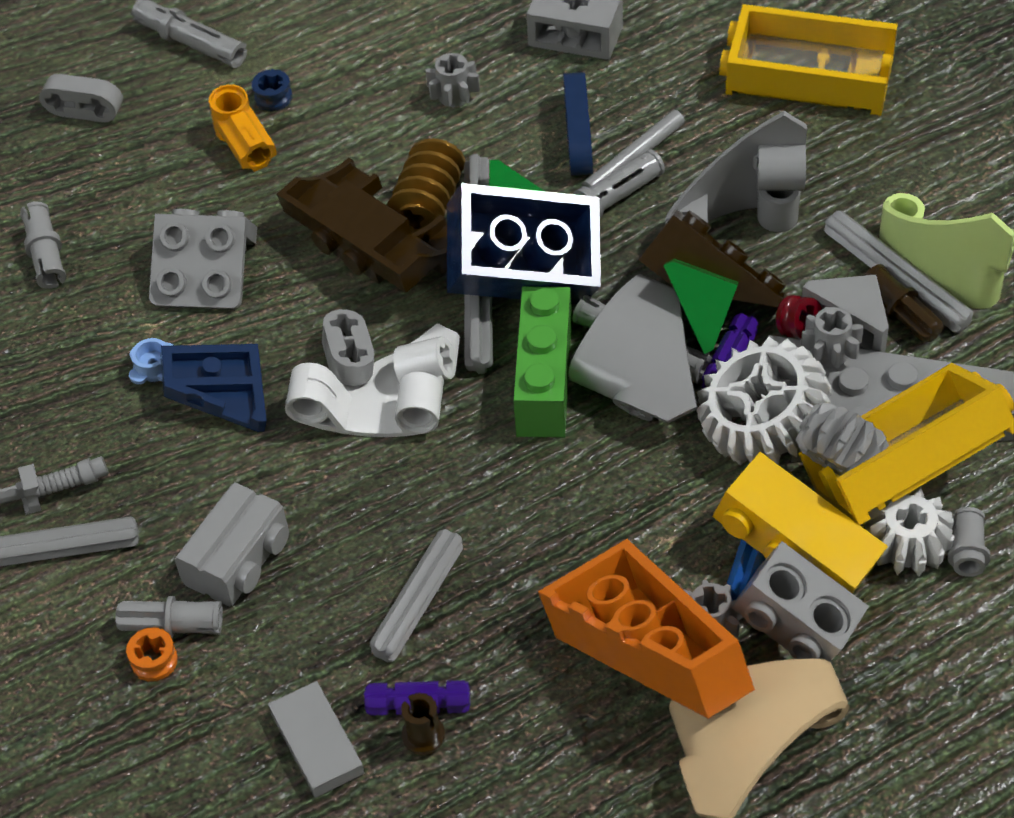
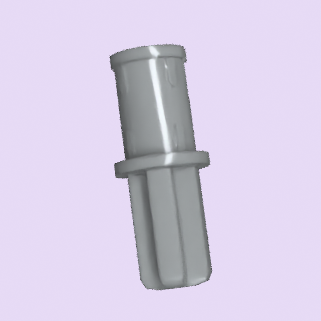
(171, 616)

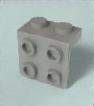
(199, 259)

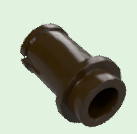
(422, 729)

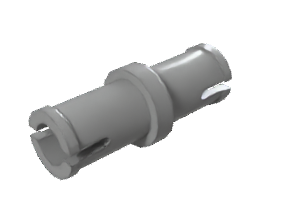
(42, 245)

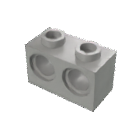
(793, 599)

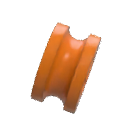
(144, 666)

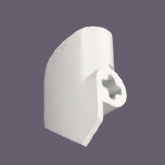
(395, 402)

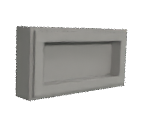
(316, 739)

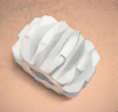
(914, 531)

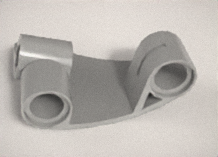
(638, 353)

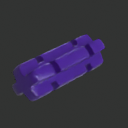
(741, 331)
(453, 696)

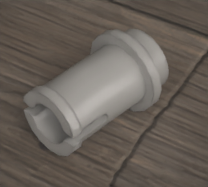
(969, 553)

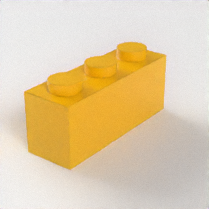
(774, 507)

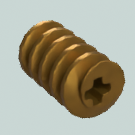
(427, 181)

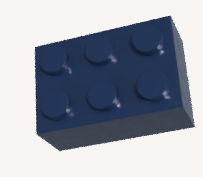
(521, 239)

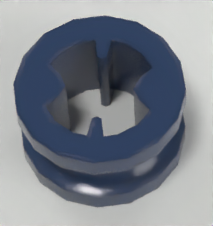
(271, 90)

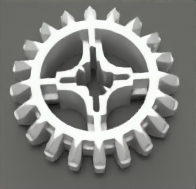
(753, 390)

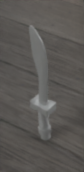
(32, 487)

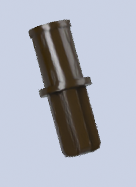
(905, 306)

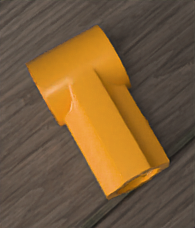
(240, 127)

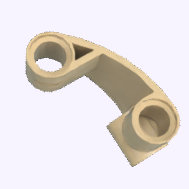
(743, 740)

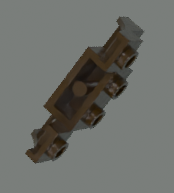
(363, 229)

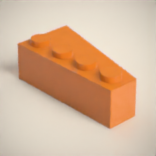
(648, 629)

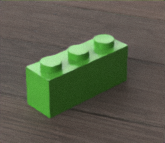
(543, 362)

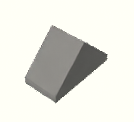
(862, 298)

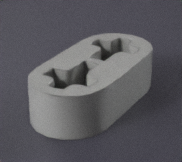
(81, 98)
(355, 345)

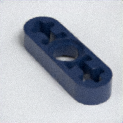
(578, 124)

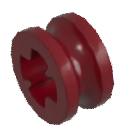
(789, 311)

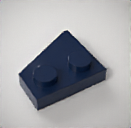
(216, 380)

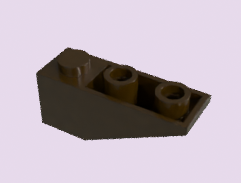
(688, 240)

